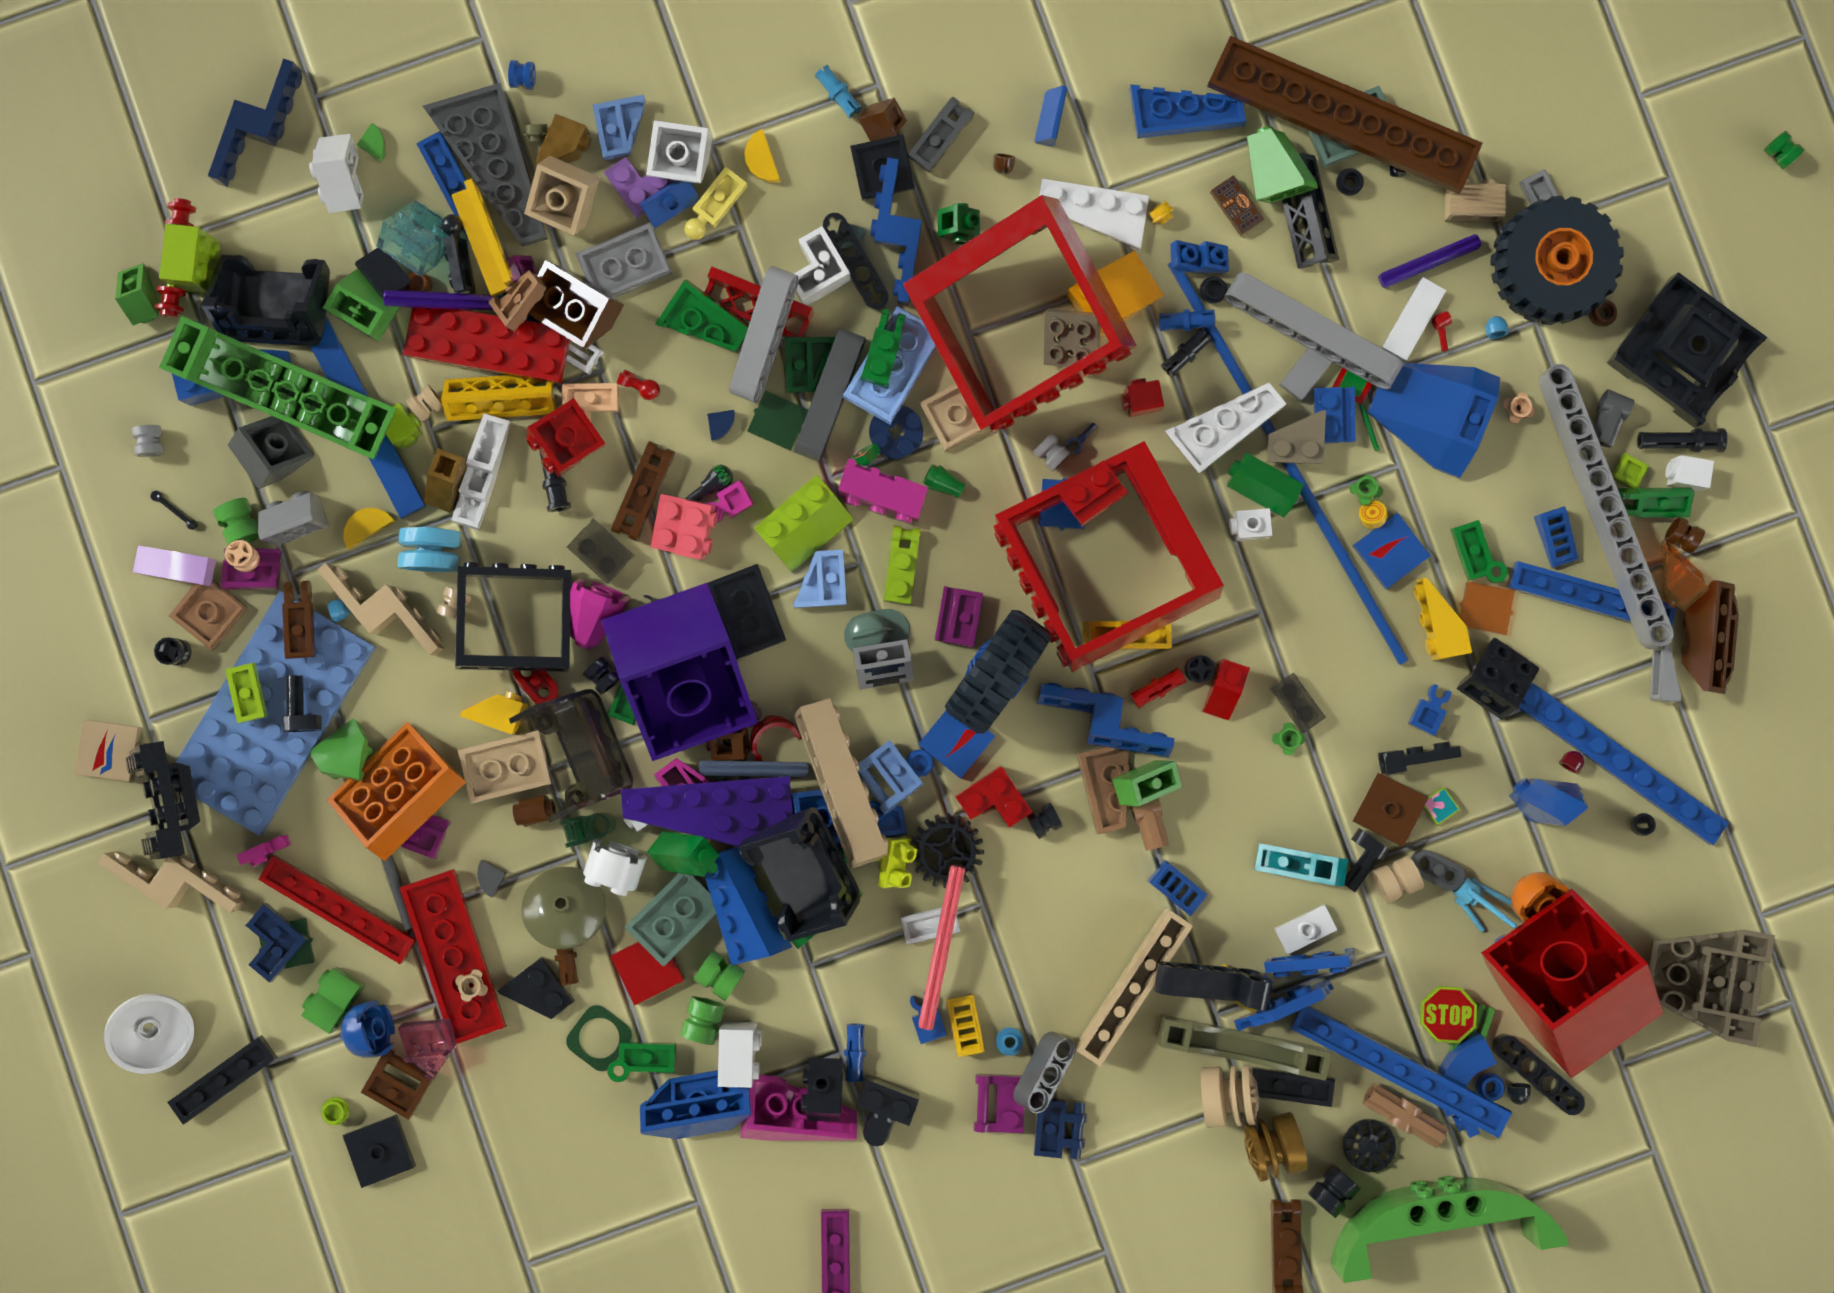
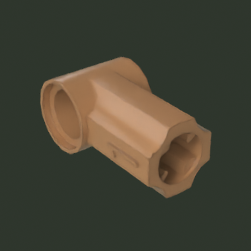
(1150, 824)

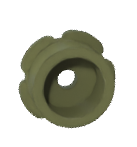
(536, 132)

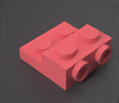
(684, 526)

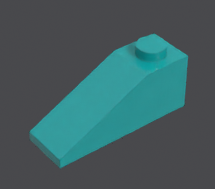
(1301, 865)

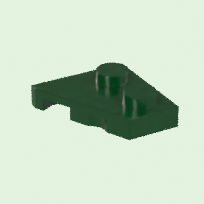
(804, 361)

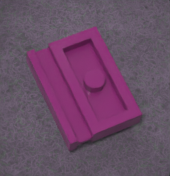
(263, 577)
(958, 616)
(428, 837)

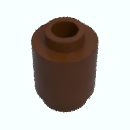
(533, 811)

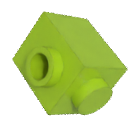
(404, 427)

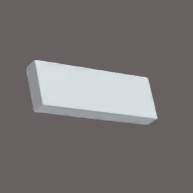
(1413, 319)

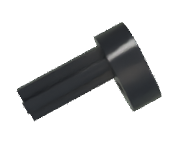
(295, 719)
(1373, 852)

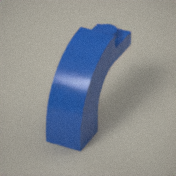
(1461, 1065)

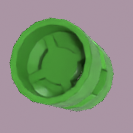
(237, 521)
(719, 975)
(702, 1022)

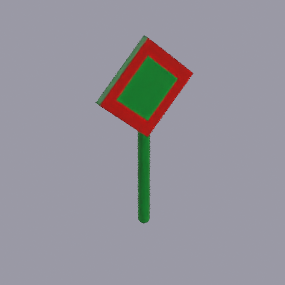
(1346, 380)

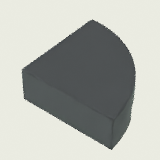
(490, 877)

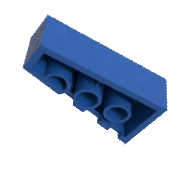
(742, 910)

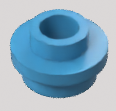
(1009, 1032)

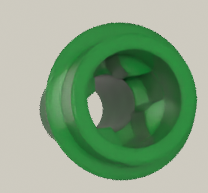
(943, 481)

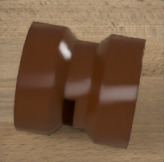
(1684, 535)

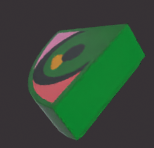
(866, 455)

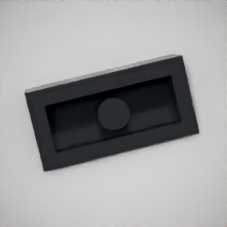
(383, 272)

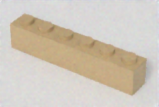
(841, 783)
(1132, 987)

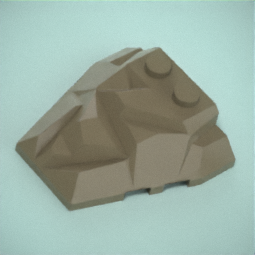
(1714, 980)

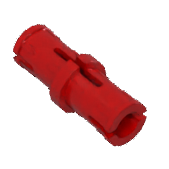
(1158, 688)

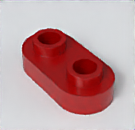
(534, 683)

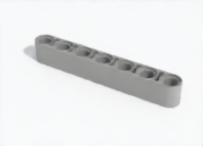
(1313, 330)

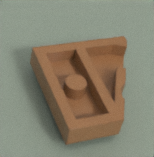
(519, 301)

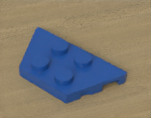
(1280, 1007)

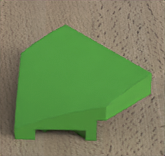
(343, 752)

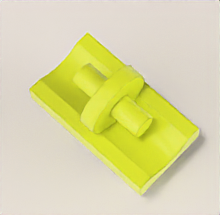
(894, 863)

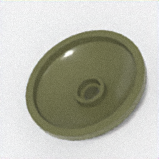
(566, 926)

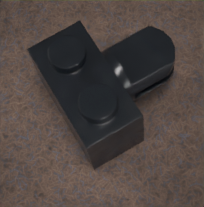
(885, 1106)

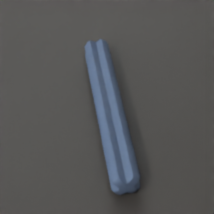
(753, 768)

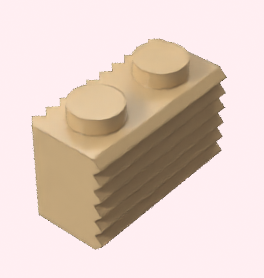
(1476, 202)

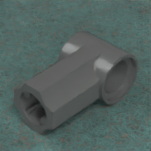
(1612, 410)

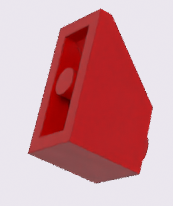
(1225, 689)

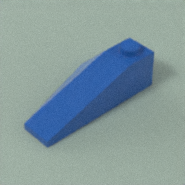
(889, 824)

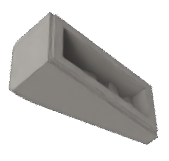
(1664, 677)

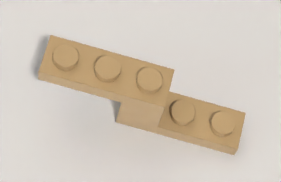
(381, 608)
(172, 881)

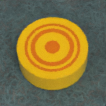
(1373, 515)

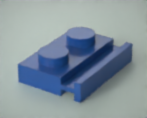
(1340, 413)

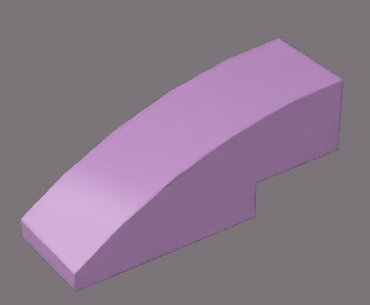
(174, 565)

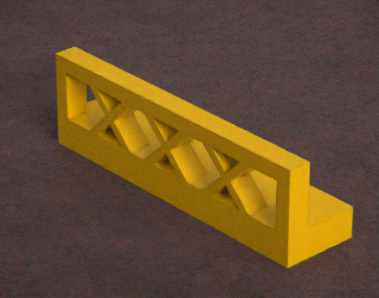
(483, 238)
(497, 400)

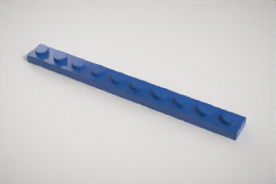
(1623, 765)

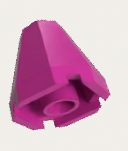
(589, 607)

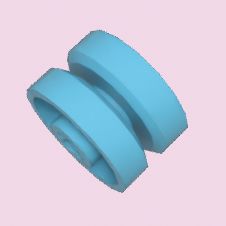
(429, 549)

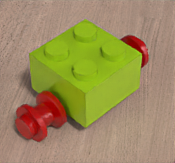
(186, 259)

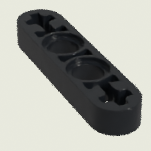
(856, 261)
(1538, 1073)

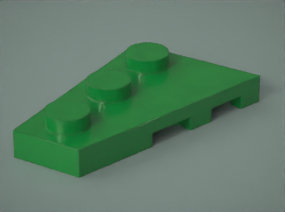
(701, 316)

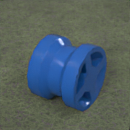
(521, 74)

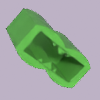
(332, 1000)

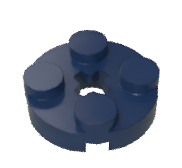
(904, 445)

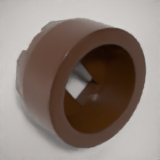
(1003, 161)

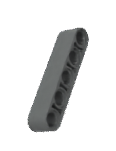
(829, 395)

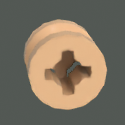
(238, 550)

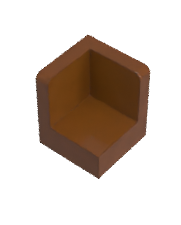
(882, 119)

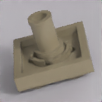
(1070, 340)

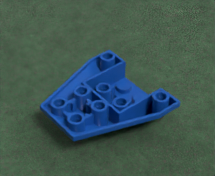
(1438, 412)

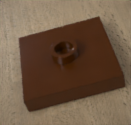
(1390, 809)

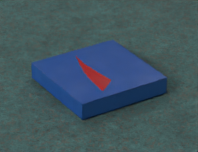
(1391, 551)
(955, 744)

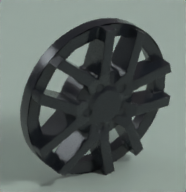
(1369, 1145)

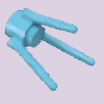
(1470, 894)

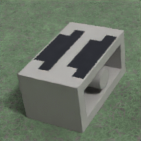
(883, 664)

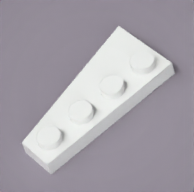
(1220, 429)

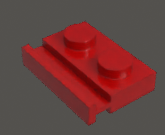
(1092, 493)

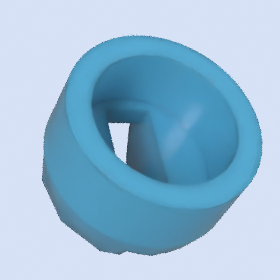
(1496, 327)
(338, 610)

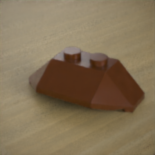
(1711, 637)

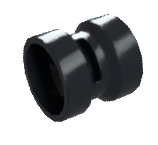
(167, 648)
(601, 675)
(1044, 821)

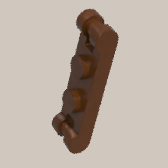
(642, 491)
(1286, 1246)

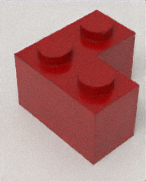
(994, 790)

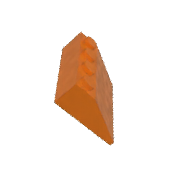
(398, 792)

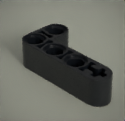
(1214, 982)

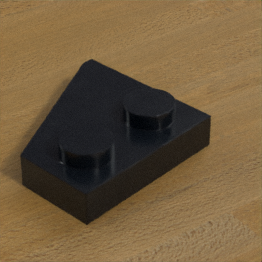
(538, 990)

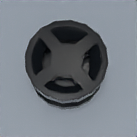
(1204, 668)

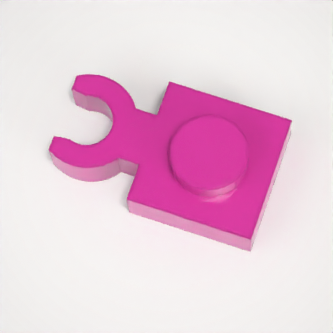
(733, 500)
(258, 854)

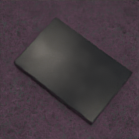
(747, 611)

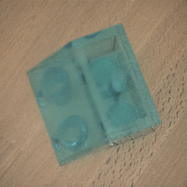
(413, 238)

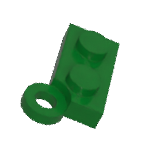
(1475, 553)
(643, 1058)

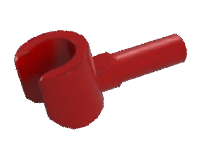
(1439, 322)

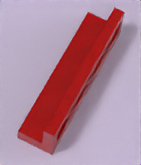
(750, 290)

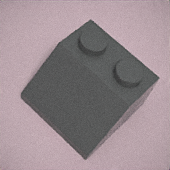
(269, 450)

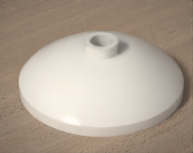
(152, 1048)

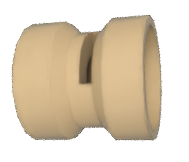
(420, 407)
(449, 607)

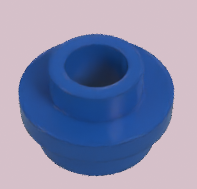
(1498, 1089)

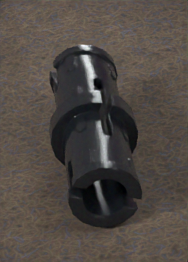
(1186, 352)

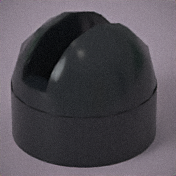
(1640, 819)
(1519, 1092)

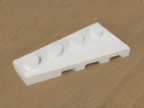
(1106, 211)

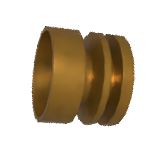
(1275, 1146)

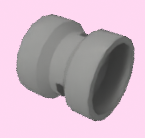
(147, 440)
(1052, 452)

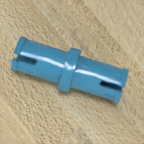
(838, 91)

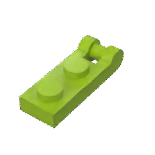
(902, 566)

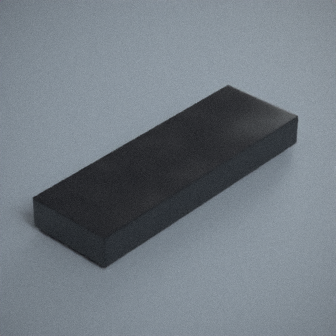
(1293, 1087)

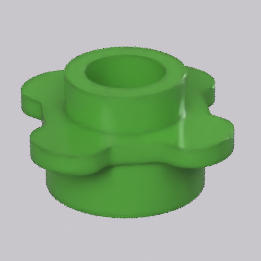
(1366, 482)
(1296, 738)

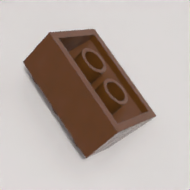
(574, 306)

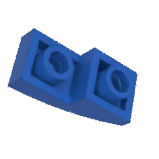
(1201, 258)

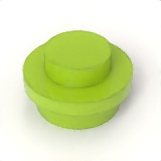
(335, 1111)

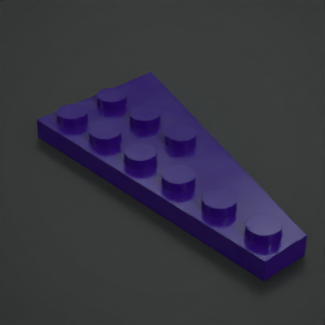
(712, 810)

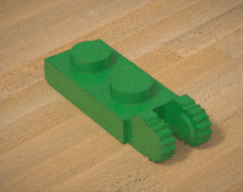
(883, 351)
(1658, 501)

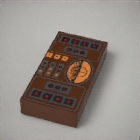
(1237, 205)

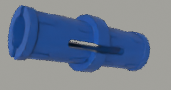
(1187, 320)
(855, 1052)

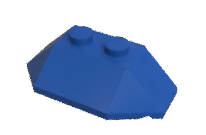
(694, 1107)

